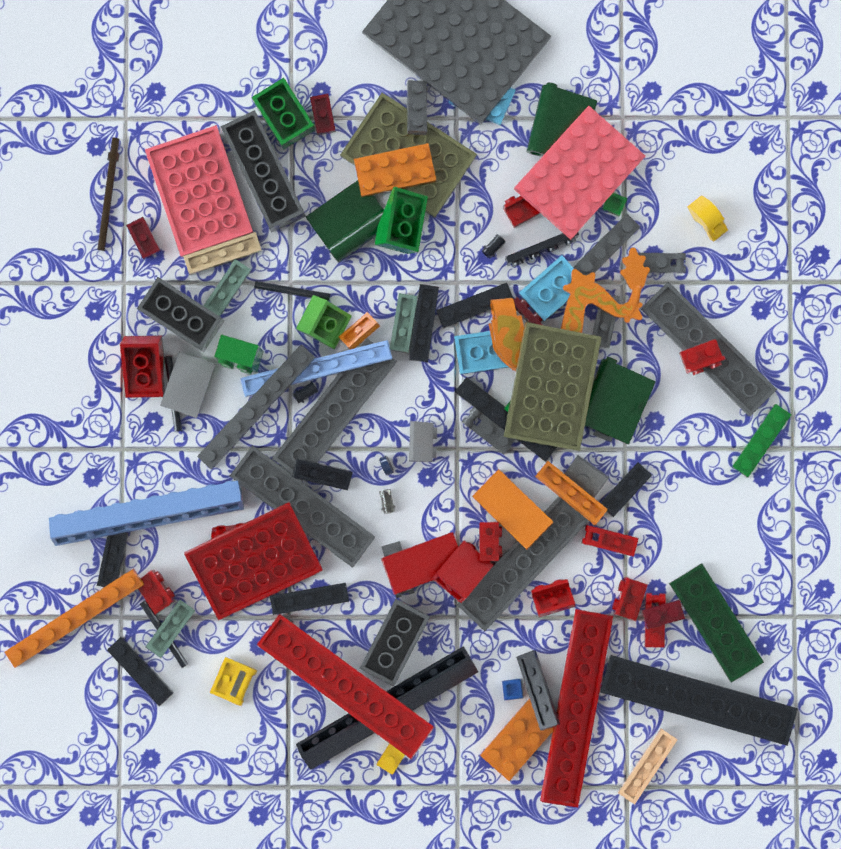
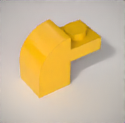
(709, 217)

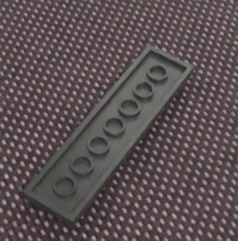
(690, 328)
(332, 413)
(315, 514)
(521, 566)

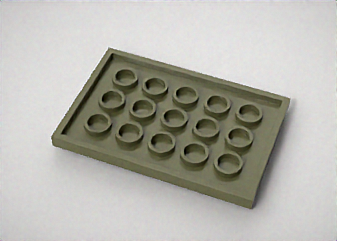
(386, 130)
(552, 386)

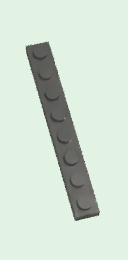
(256, 407)

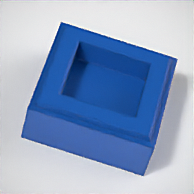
(512, 689)

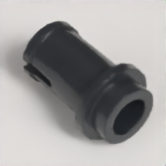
(493, 246)
(305, 392)

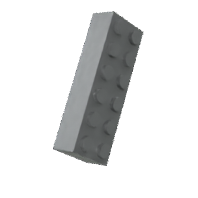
(263, 171)

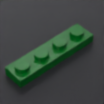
(761, 440)

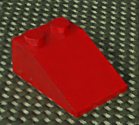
(143, 366)

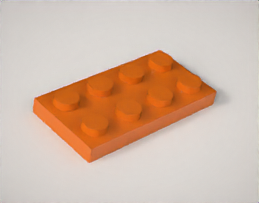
(395, 168)
(515, 742)

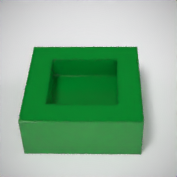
(615, 204)

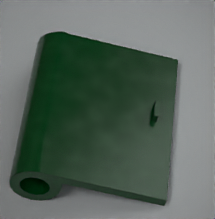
(554, 115)
(346, 221)
(617, 400)

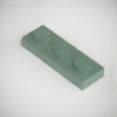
(227, 287)
(403, 323)
(170, 628)

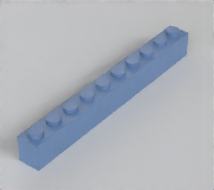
(146, 513)

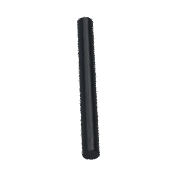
(291, 290)
(176, 415)
(156, 622)

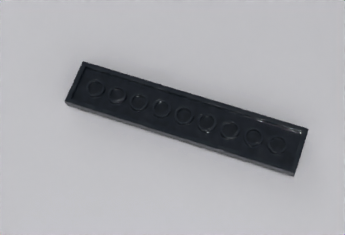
(698, 700)

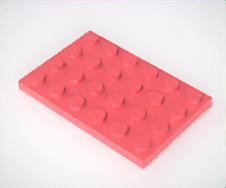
(579, 172)
(198, 191)

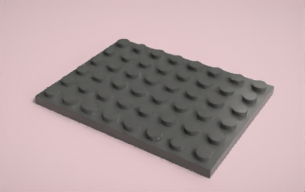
(460, 47)

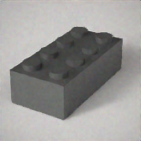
(180, 314)
(394, 642)

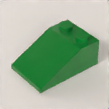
(402, 221)

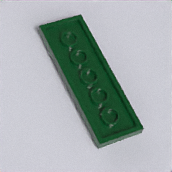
(716, 622)

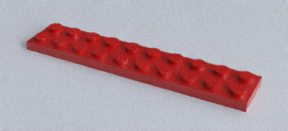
(345, 686)
(576, 708)

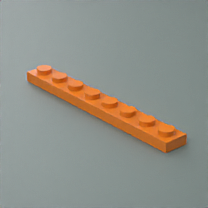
(74, 618)

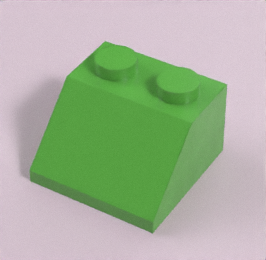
(323, 321)

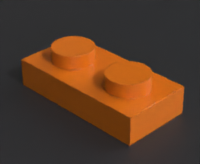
(359, 331)

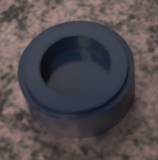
(386, 465)

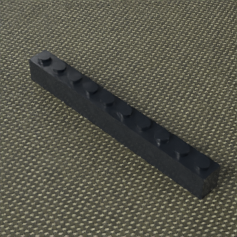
(411, 692)

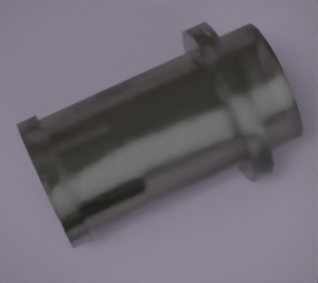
(387, 502)

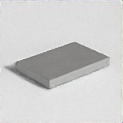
(187, 384)

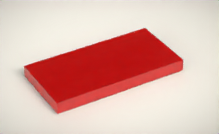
(418, 563)

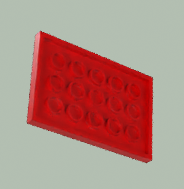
(253, 561)

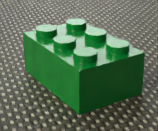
(283, 113)
(238, 353)

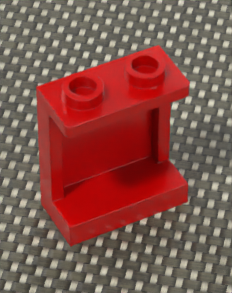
(462, 571)

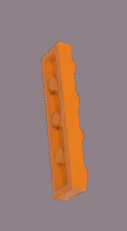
(571, 493)

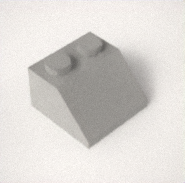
(421, 442)

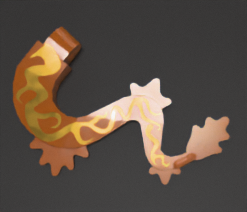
(508, 328)

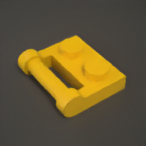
(226, 680)

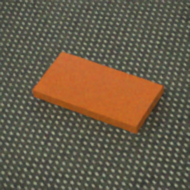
(512, 509)

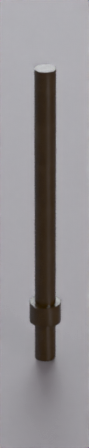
(113, 158)

